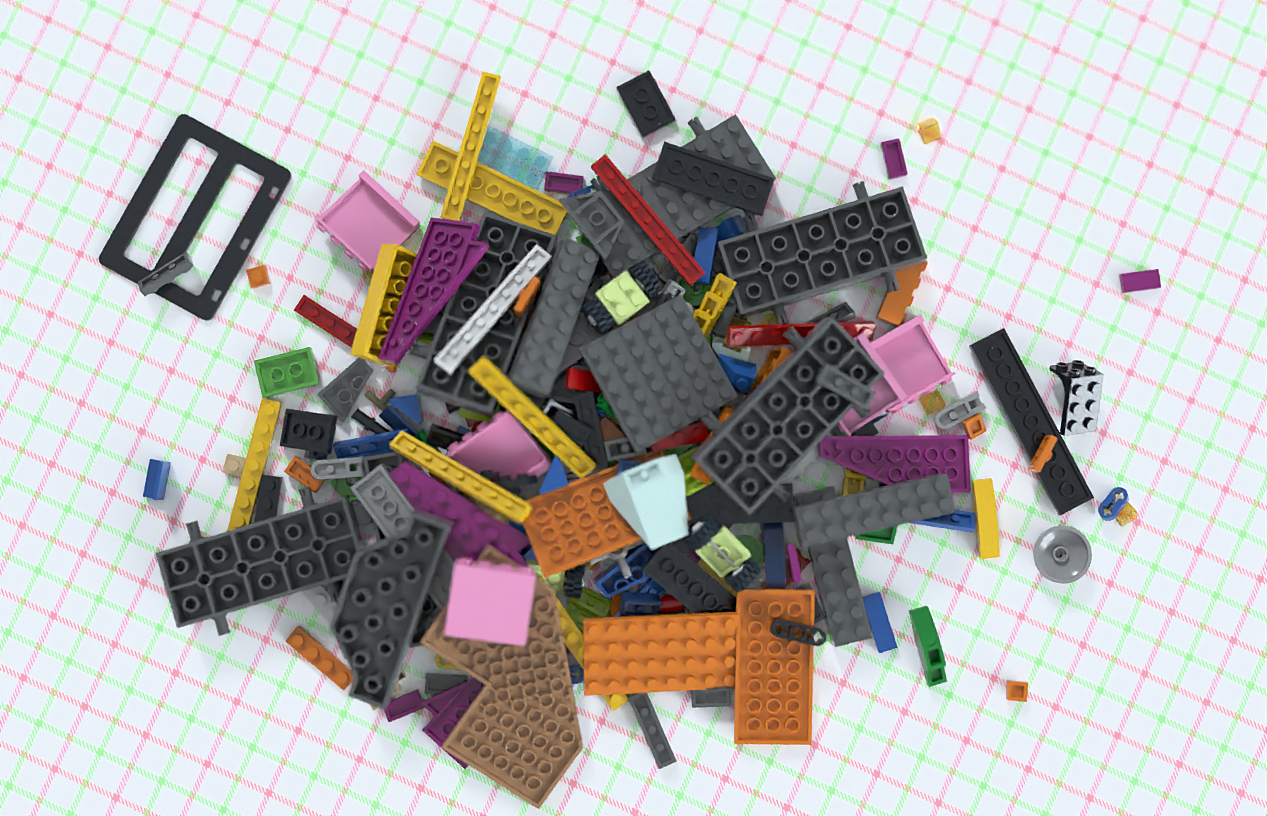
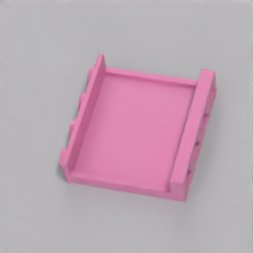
(365, 220)
(912, 360)
(886, 388)
(501, 446)
(490, 601)

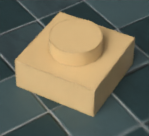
(234, 465)

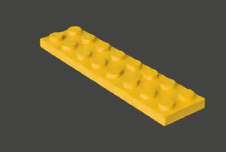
(495, 191)

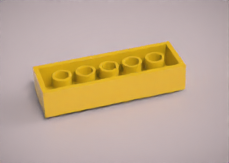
(382, 300)

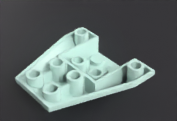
(652, 500)

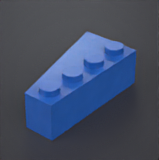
(612, 580)

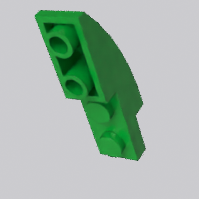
(929, 645)

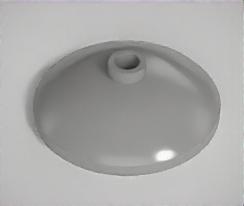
(1074, 557)

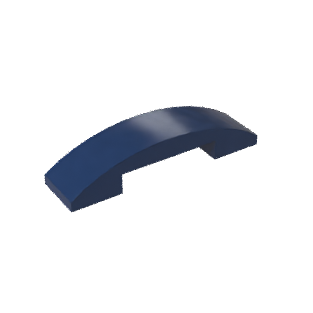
(774, 556)

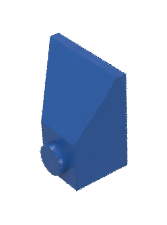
(739, 372)

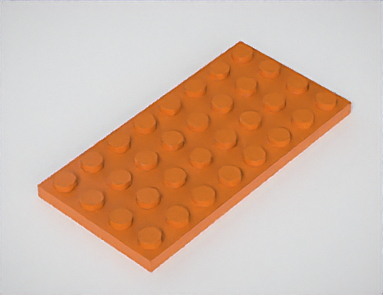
(579, 522)
(659, 653)
(771, 672)

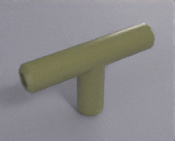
(381, 404)

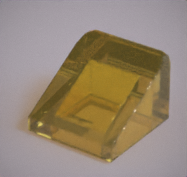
(929, 130)
(932, 402)
(1126, 515)

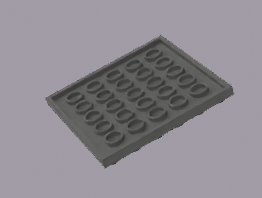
(658, 373)

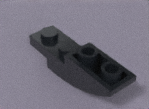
(507, 483)

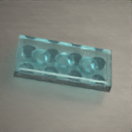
(514, 158)

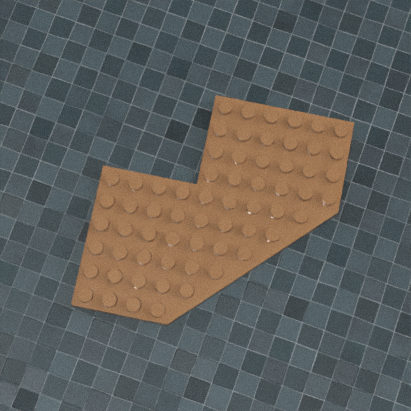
(525, 716)

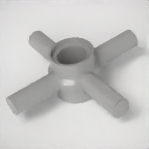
(620, 558)

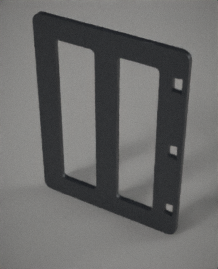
(229, 154)

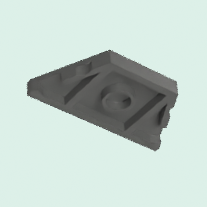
(595, 219)

